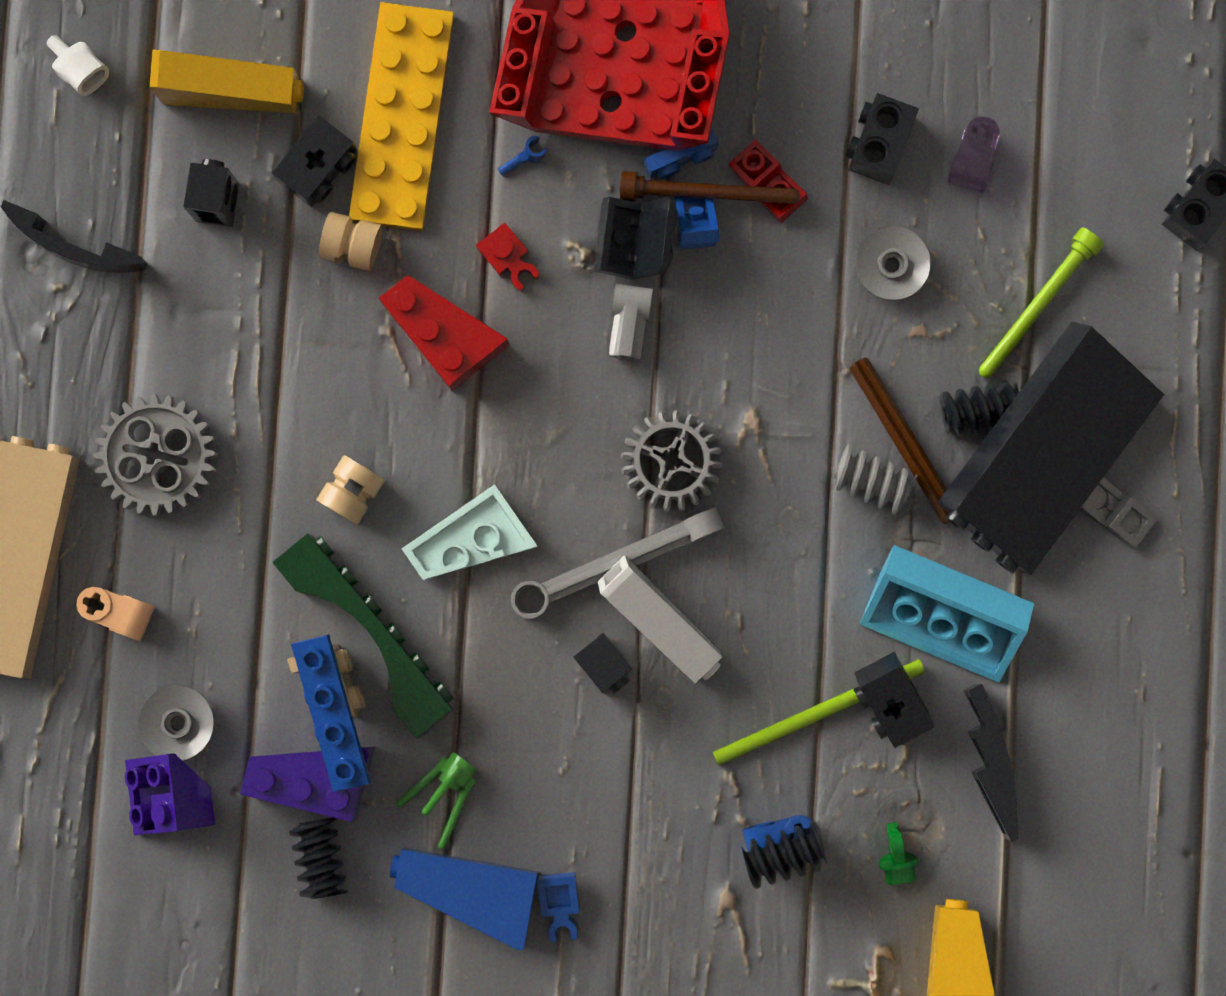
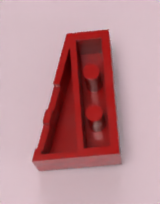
(442, 332)

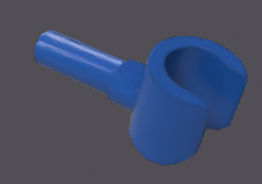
(523, 157)

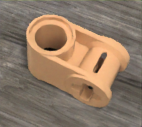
(120, 614)

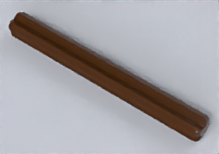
(900, 434)

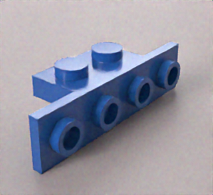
(330, 713)

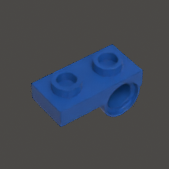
(667, 162)

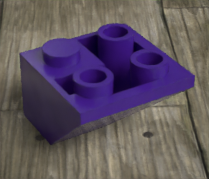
(166, 795)

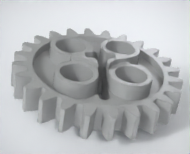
(147, 486)

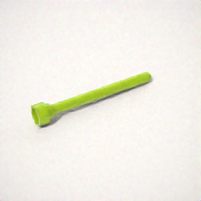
(1084, 246)

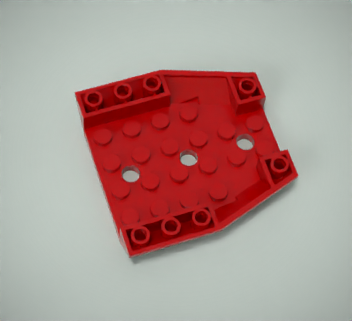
(567, 61)

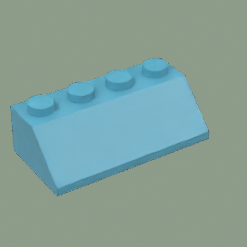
(947, 614)

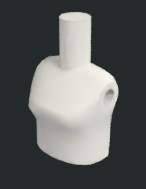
(78, 65)

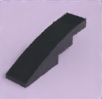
(996, 776)

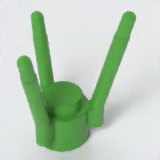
(455, 773)

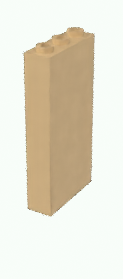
(33, 517)

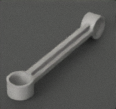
(642, 551)

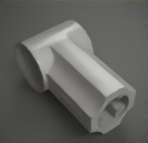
(630, 314)

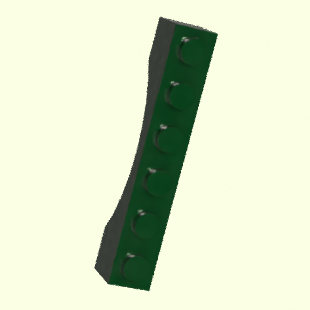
(414, 696)

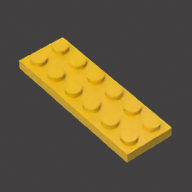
(401, 116)

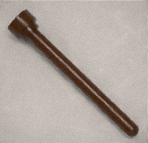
(636, 187)

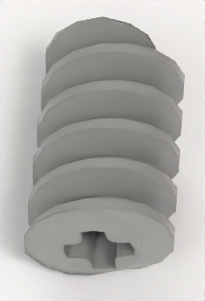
(873, 479)

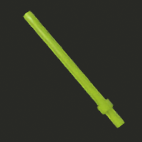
(798, 721)

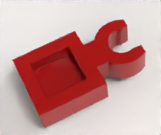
(505, 253)

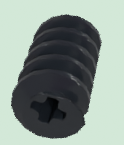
(976, 407)
(784, 855)
(318, 859)

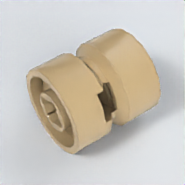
(350, 241)
(343, 501)

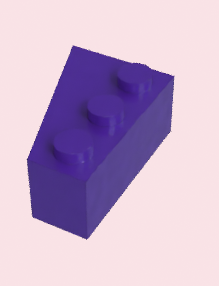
(302, 783)

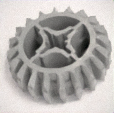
(687, 468)

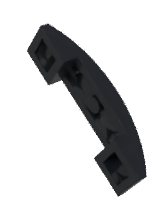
(112, 257)

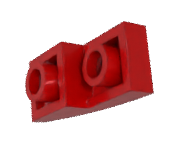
(759, 168)

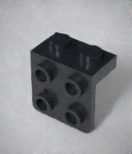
(635, 237)

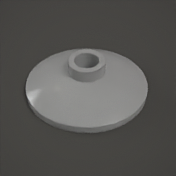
(897, 245)
(157, 716)

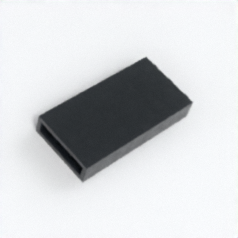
(1050, 449)

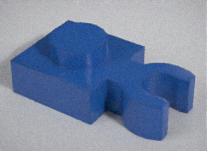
(559, 899)

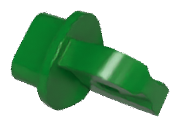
(898, 863)

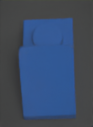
(696, 222)

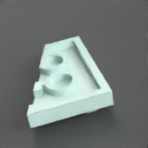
(470, 536)

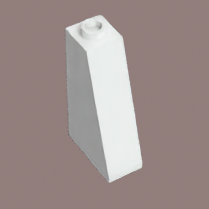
(659, 620)

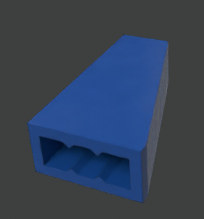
(475, 892)

